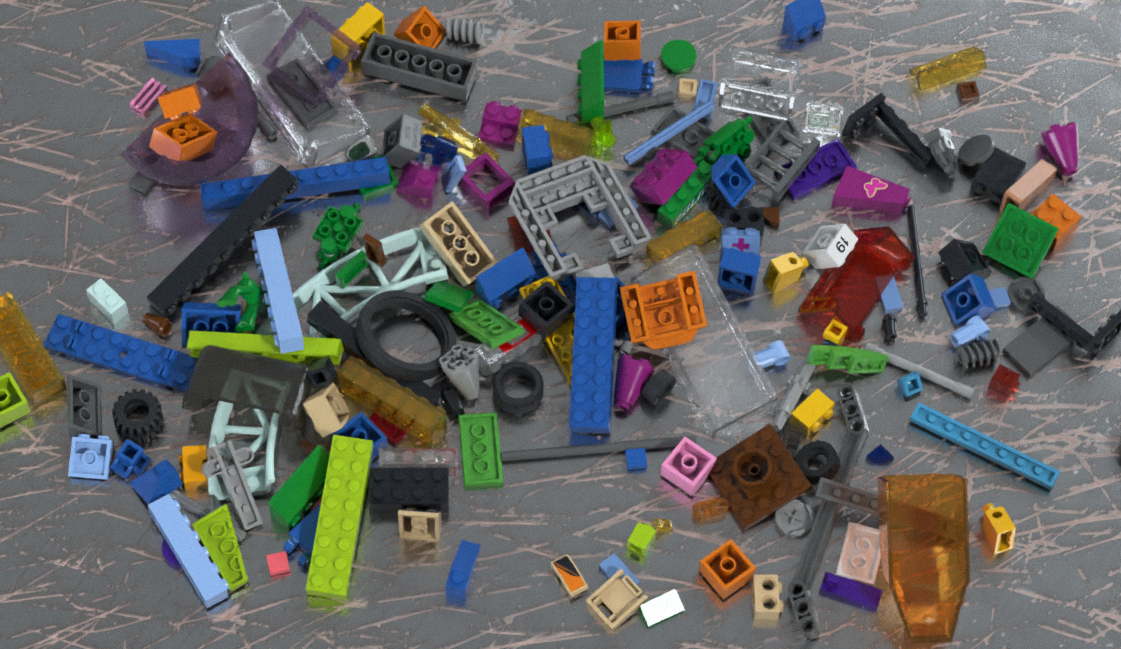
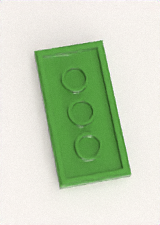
(486, 324)
(480, 450)

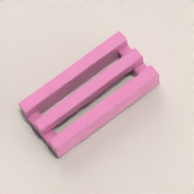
(152, 85)

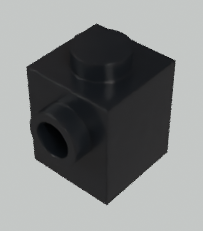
(321, 372)

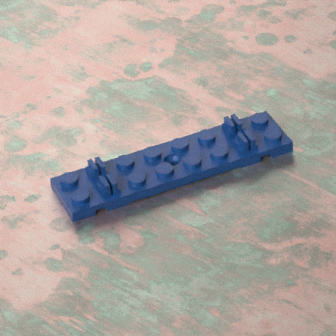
(102, 348)

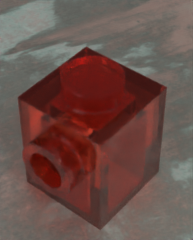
(1005, 381)

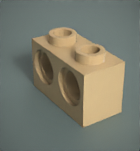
(763, 597)

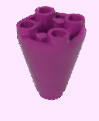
(1063, 146)
(630, 380)

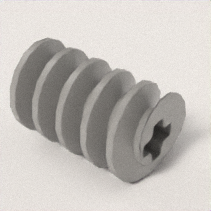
(464, 30)

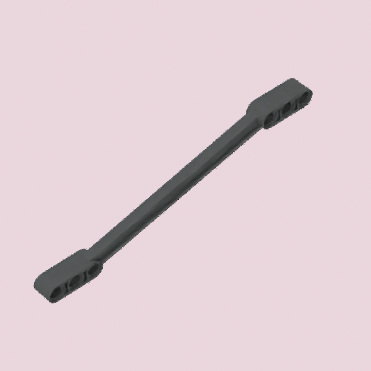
(827, 514)

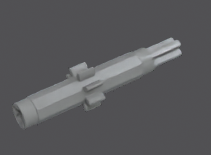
(796, 387)

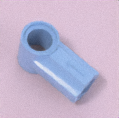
(974, 329)
(774, 354)

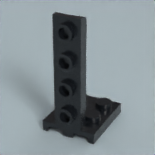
(897, 126)
(1092, 344)

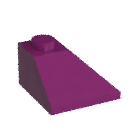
(419, 179)

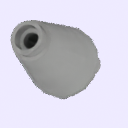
(462, 369)

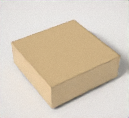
(687, 88)

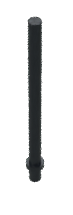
(922, 302)

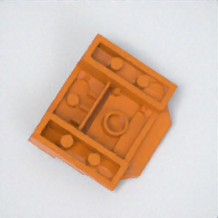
(664, 311)

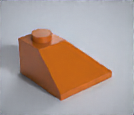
(421, 28)

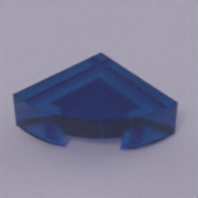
(880, 456)

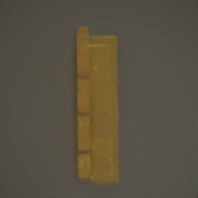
(949, 68)

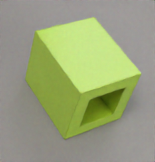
(641, 539)

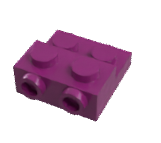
(500, 124)

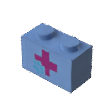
(742, 240)

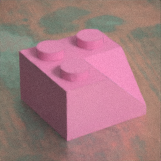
(688, 466)

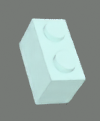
(107, 301)

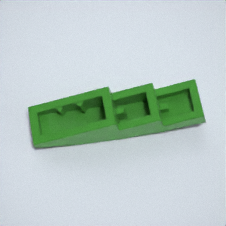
(848, 358)

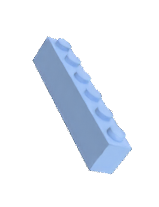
(188, 550)

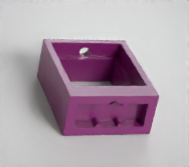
(494, 196)

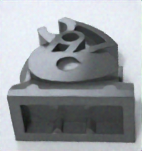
(942, 150)

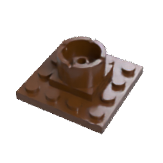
(760, 493)

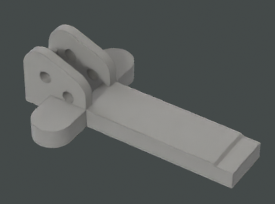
(234, 480)

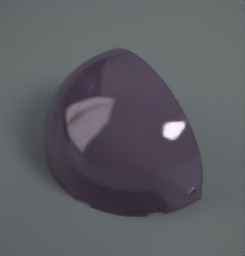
(228, 108)

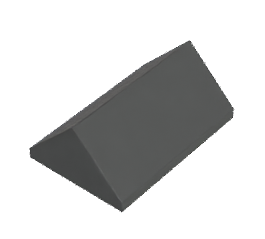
(83, 407)

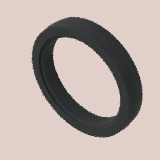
(384, 360)

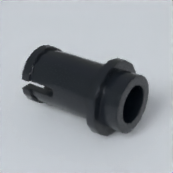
(890, 326)

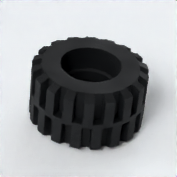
(138, 402)

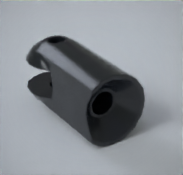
(451, 400)

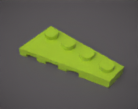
(220, 540)

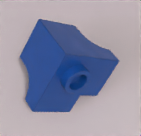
(130, 460)

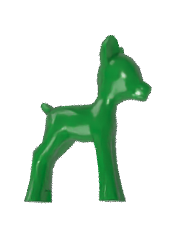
(251, 294)

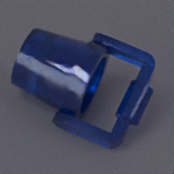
(443, 147)

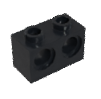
(743, 216)

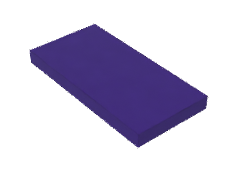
(823, 168)

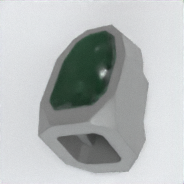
(360, 149)

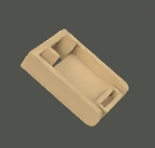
(620, 597)

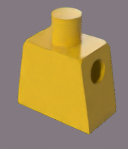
(784, 271)
(998, 528)

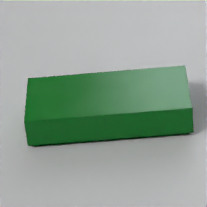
(351, 270)

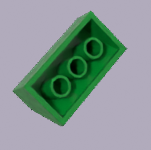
(591, 82)
(300, 490)

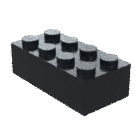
(408, 488)

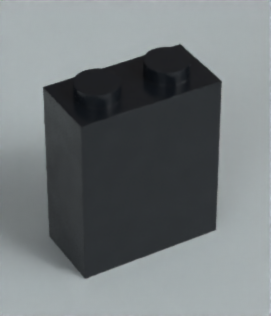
(998, 175)

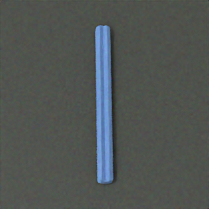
(668, 132)

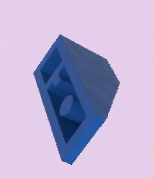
(182, 53)
(462, 569)

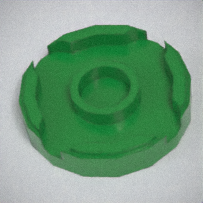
(678, 56)

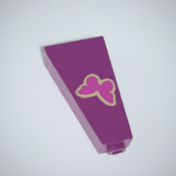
(870, 192)

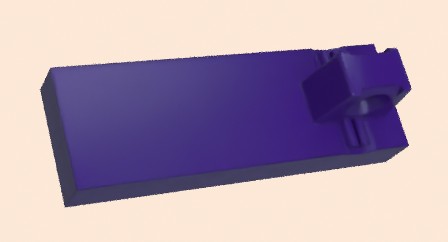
(851, 590)

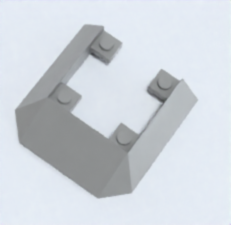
(566, 185)

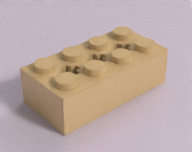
(445, 245)

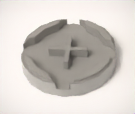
(794, 519)

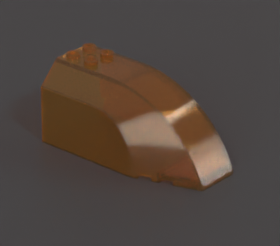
(925, 550)

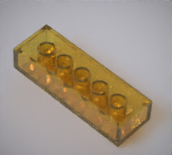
(27, 355)
(392, 402)

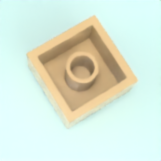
(327, 409)

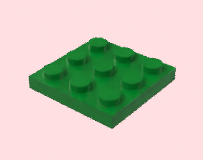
(1020, 240)

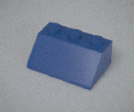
(505, 279)
(209, 318)

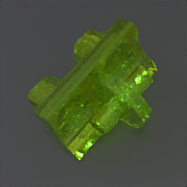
(603, 133)

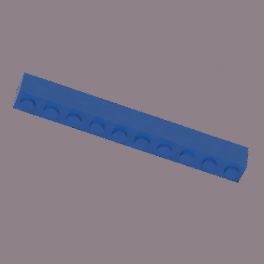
(310, 182)

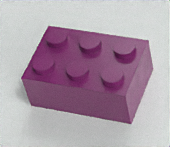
(663, 176)

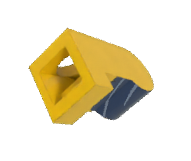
(832, 336)

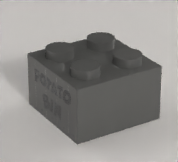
(402, 140)

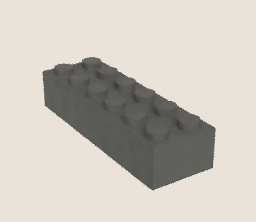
(419, 66)

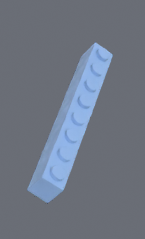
(278, 290)

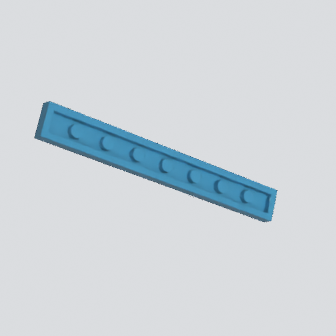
(984, 446)

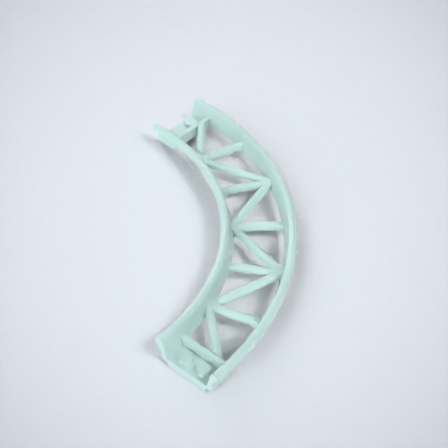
(434, 270)

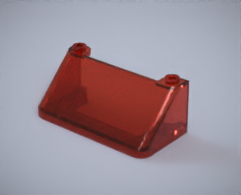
(854, 287)

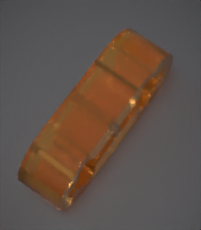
(710, 509)

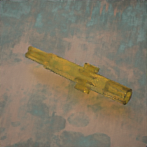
(452, 129)

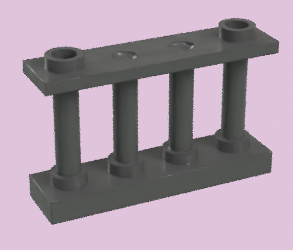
(789, 175)

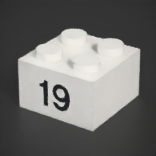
(830, 246)

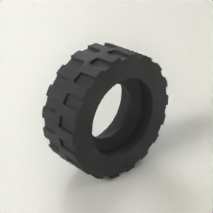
(814, 449)

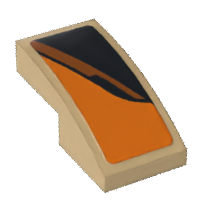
(569, 575)

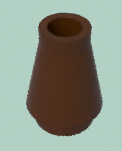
(157, 323)

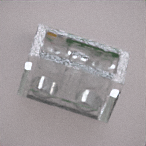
(823, 118)

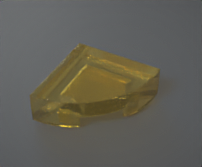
(662, 525)

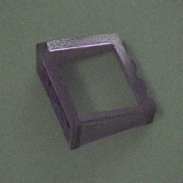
(289, 38)

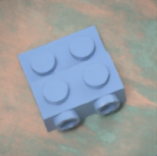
(90, 457)

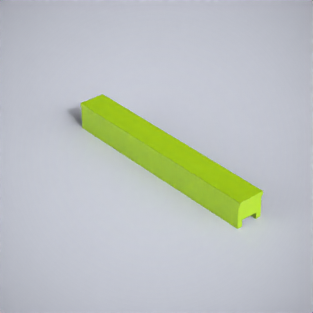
(265, 346)

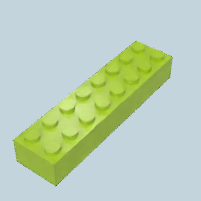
(339, 517)

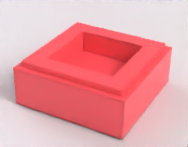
(278, 563)

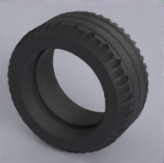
(518, 370)

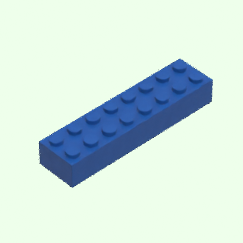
(593, 355)

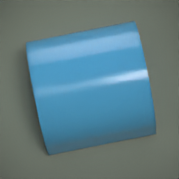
(910, 384)

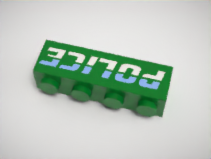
(686, 196)

